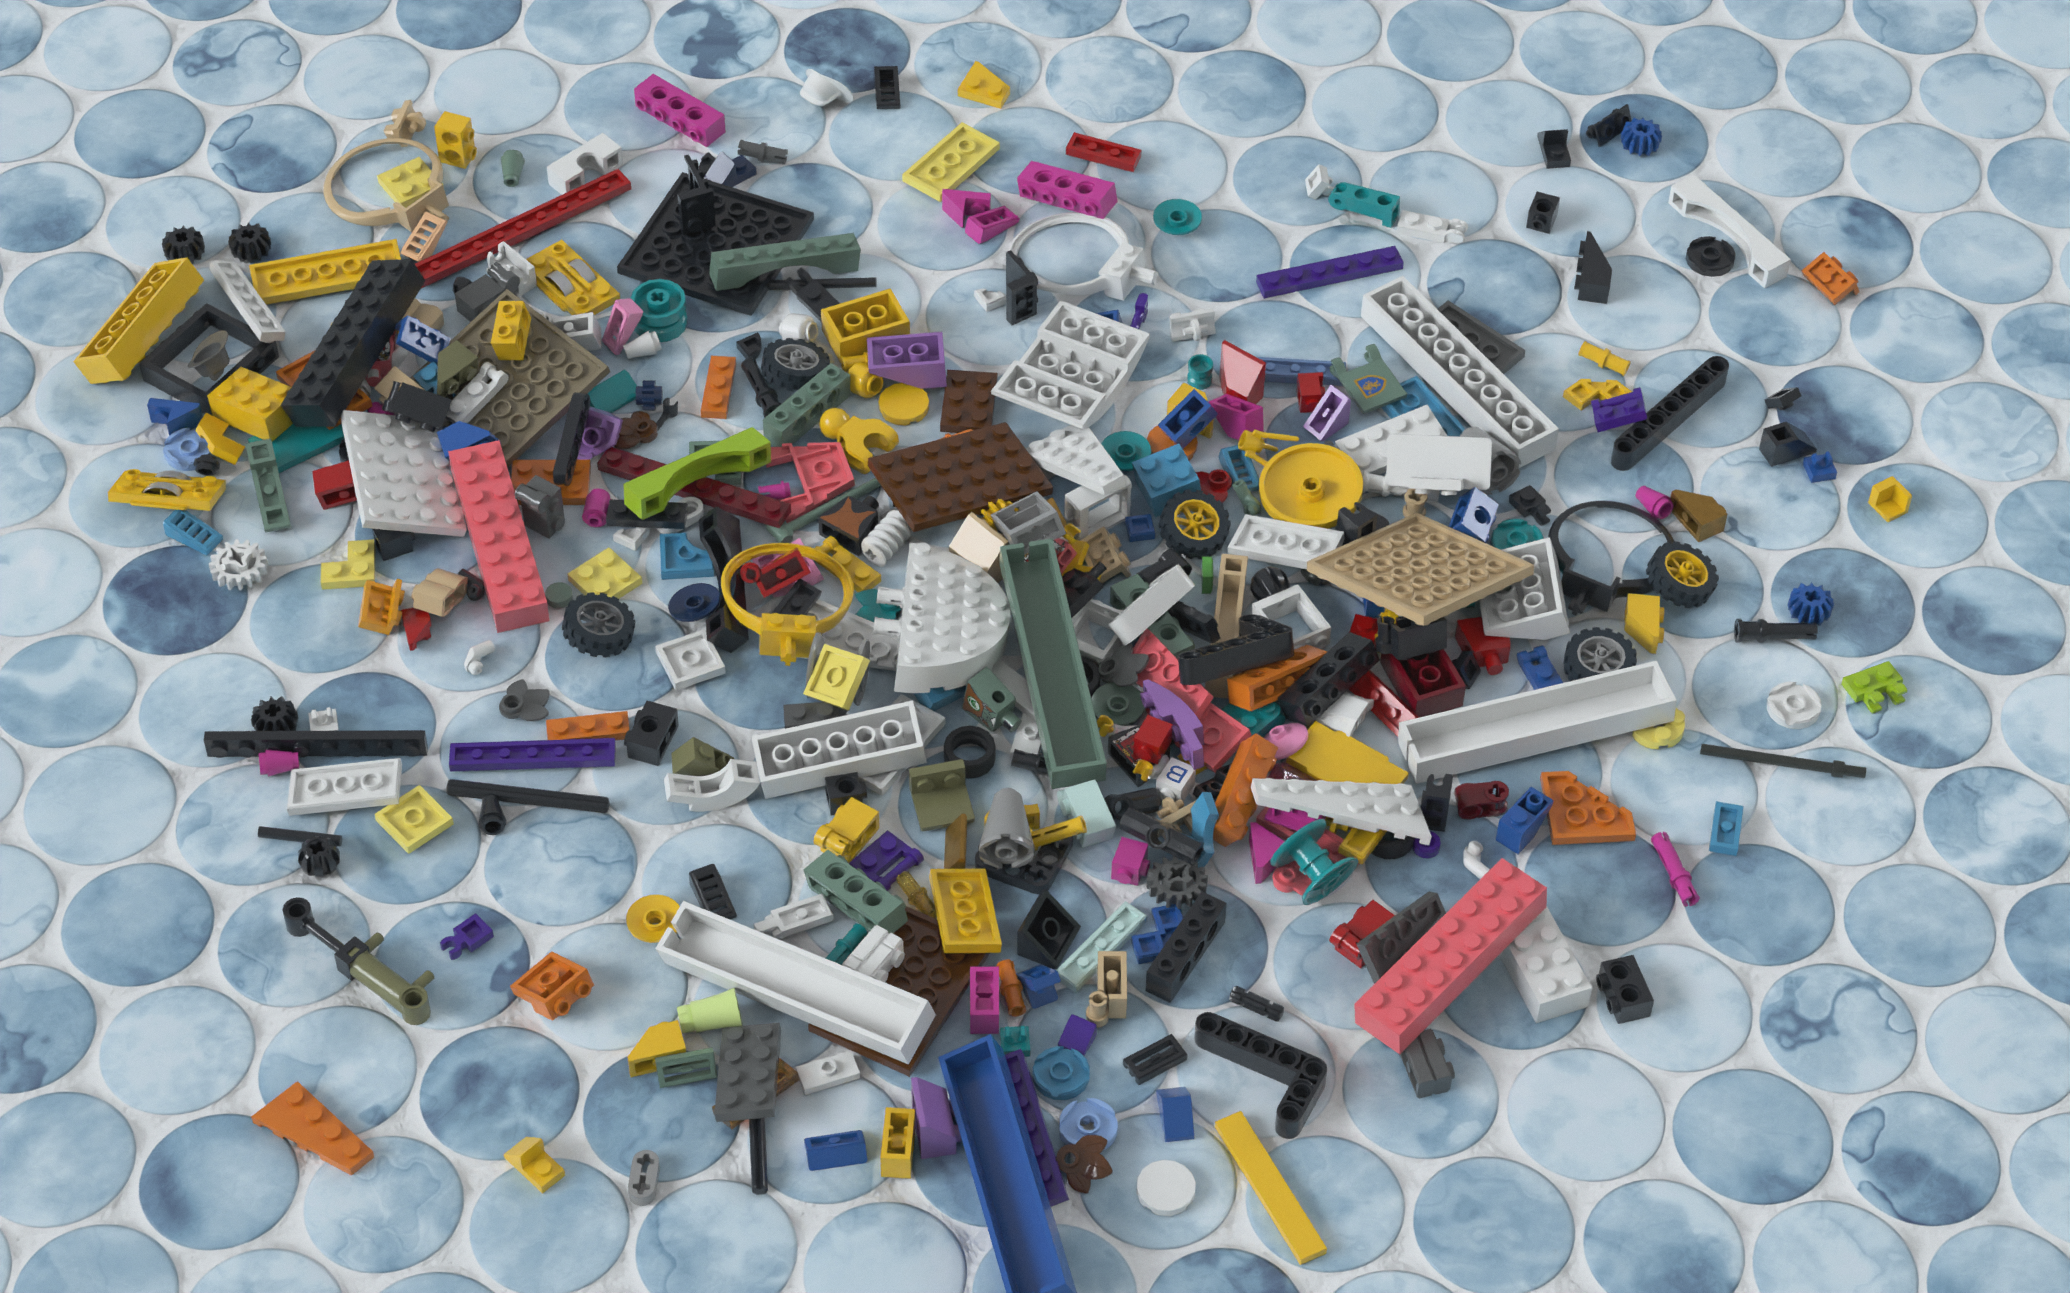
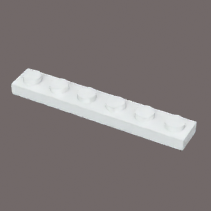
(247, 301)

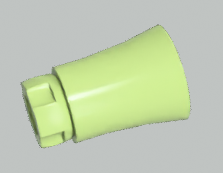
(710, 1013)

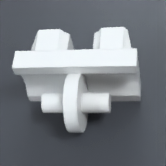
(1192, 324)

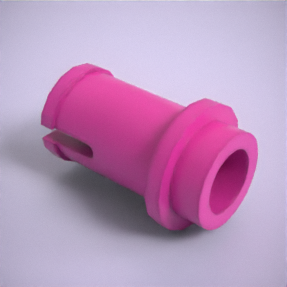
(777, 491)

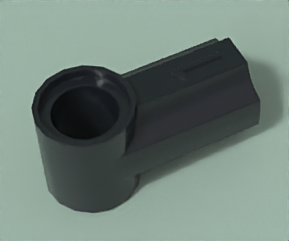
(1165, 562)
(1144, 800)

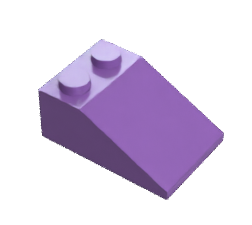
(909, 359)

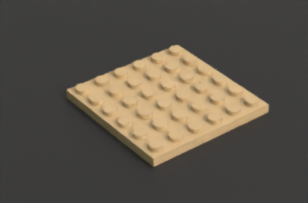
(1420, 568)

